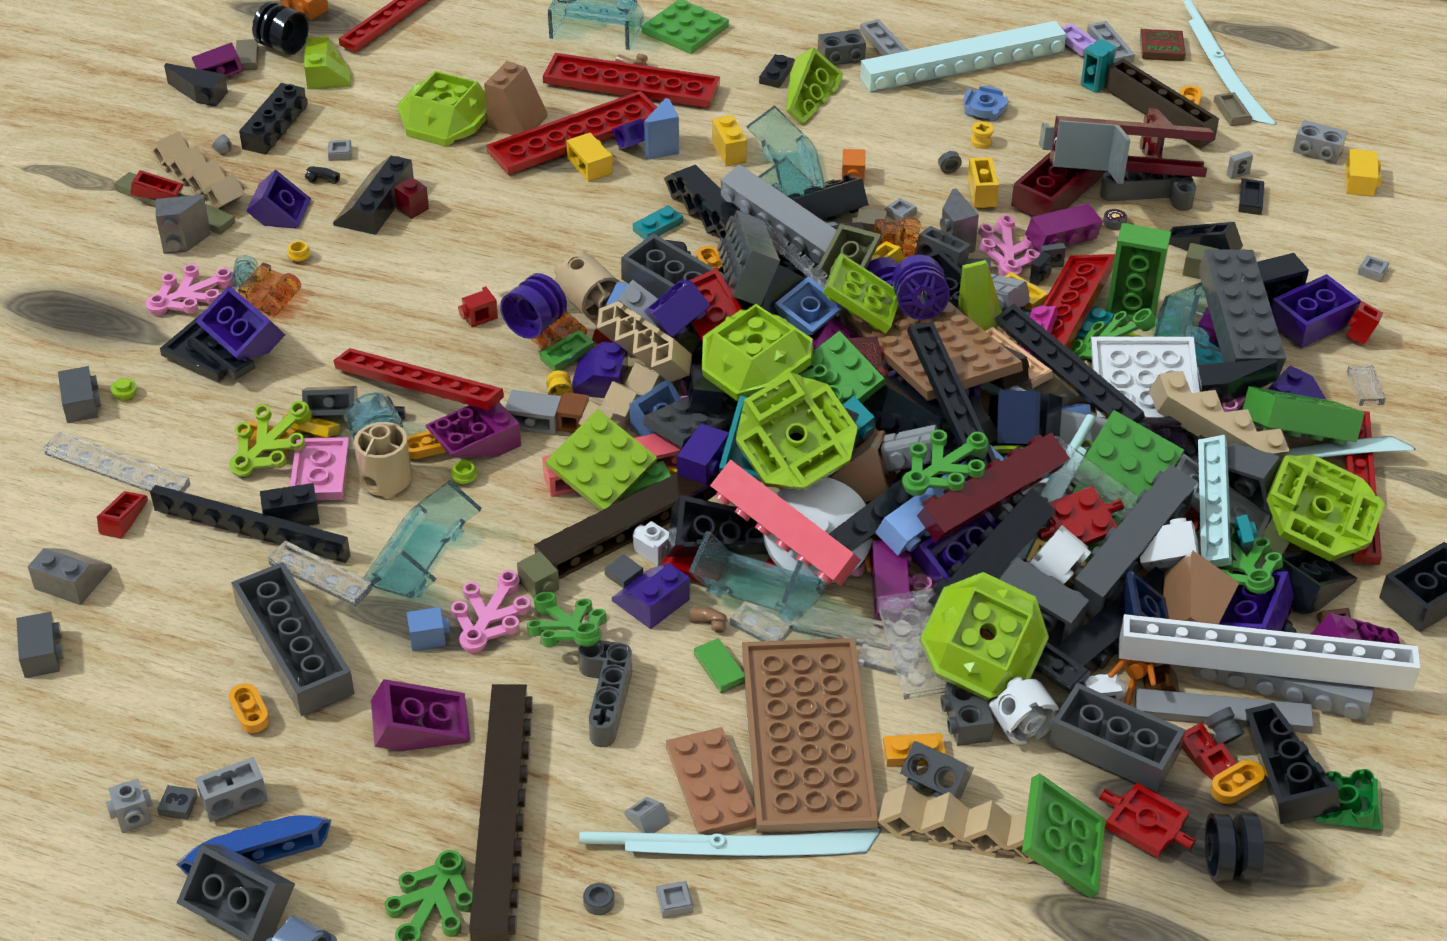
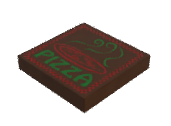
(1162, 44)

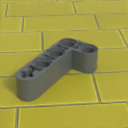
(1150, 186)
(613, 667)

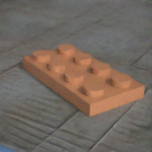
(711, 782)

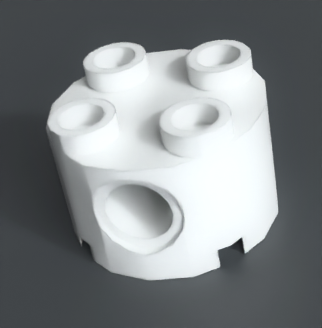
(1061, 554)
(1024, 710)

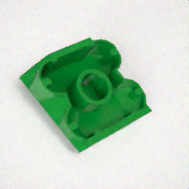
(1359, 801)

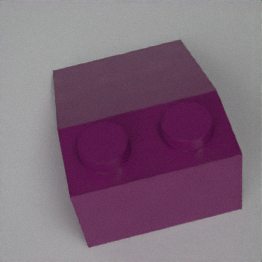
(418, 716)

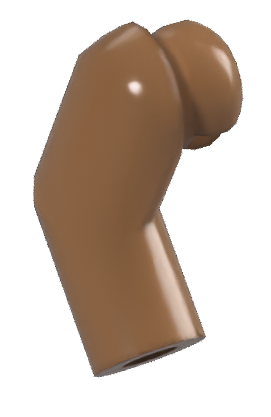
(640, 59)
(709, 615)

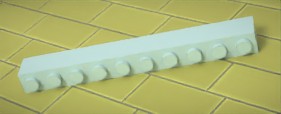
(962, 56)

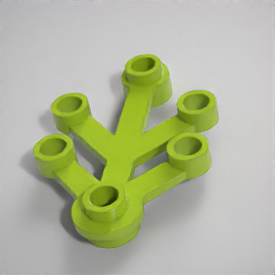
(268, 440)

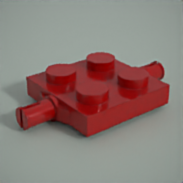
(1083, 516)
(1147, 820)

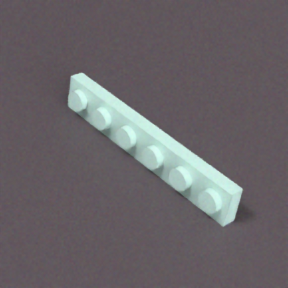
(1214, 500)

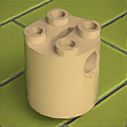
(585, 283)
(383, 459)

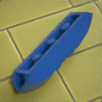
(269, 839)

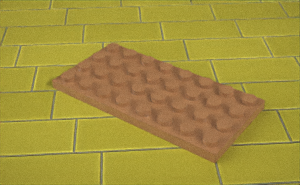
(971, 349)
(808, 736)

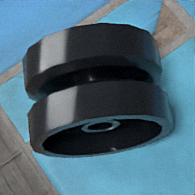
(1234, 847)

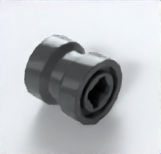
(1224, 726)

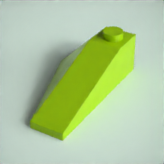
(324, 65)
(810, 84)
(978, 295)

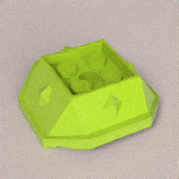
(443, 109)
(753, 352)
(792, 407)
(1323, 507)
(967, 659)

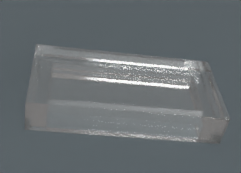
(1366, 385)

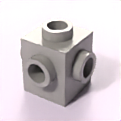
(129, 805)

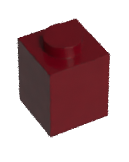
(411, 197)

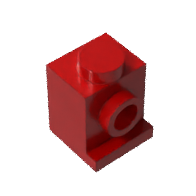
(479, 308)
(1363, 323)

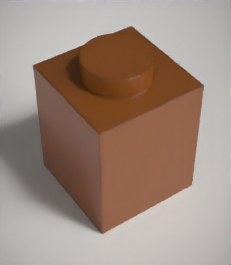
(570, 411)

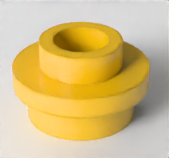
(298, 251)

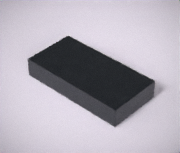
(1251, 196)

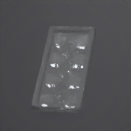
(904, 621)

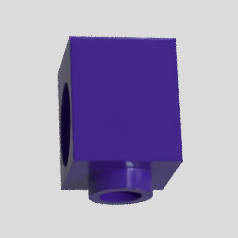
(629, 133)

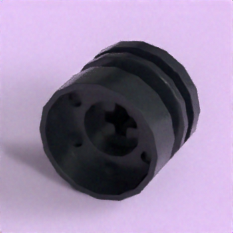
(280, 28)

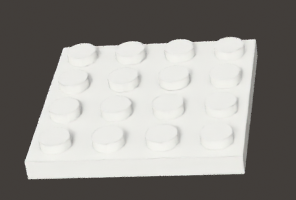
(1136, 362)

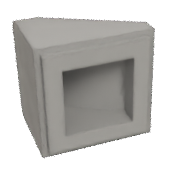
(648, 815)

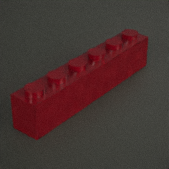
(997, 485)

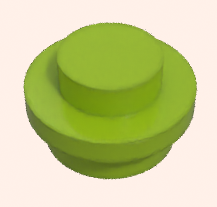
(123, 389)
(464, 472)

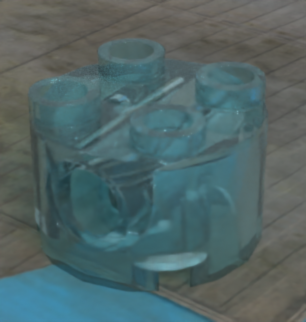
(370, 409)

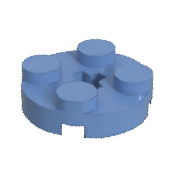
(985, 103)

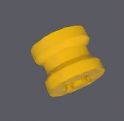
(981, 134)
(558, 383)

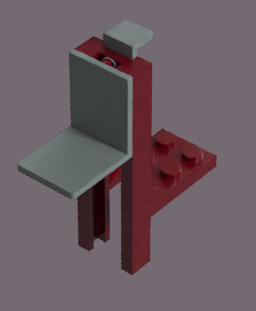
(1106, 143)

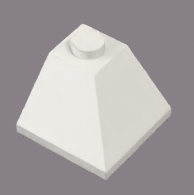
(1170, 545)

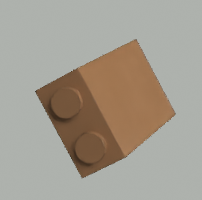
(513, 100)
(867, 470)
(1197, 590)

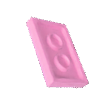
(324, 464)

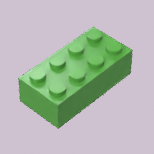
(1138, 269)
(1303, 415)

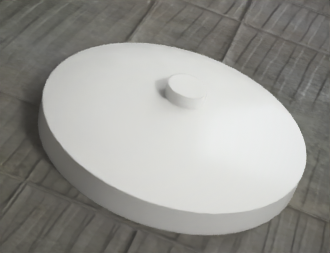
(827, 506)

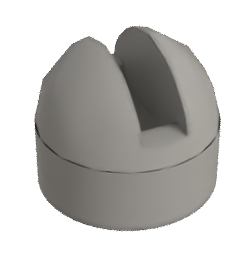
(222, 144)

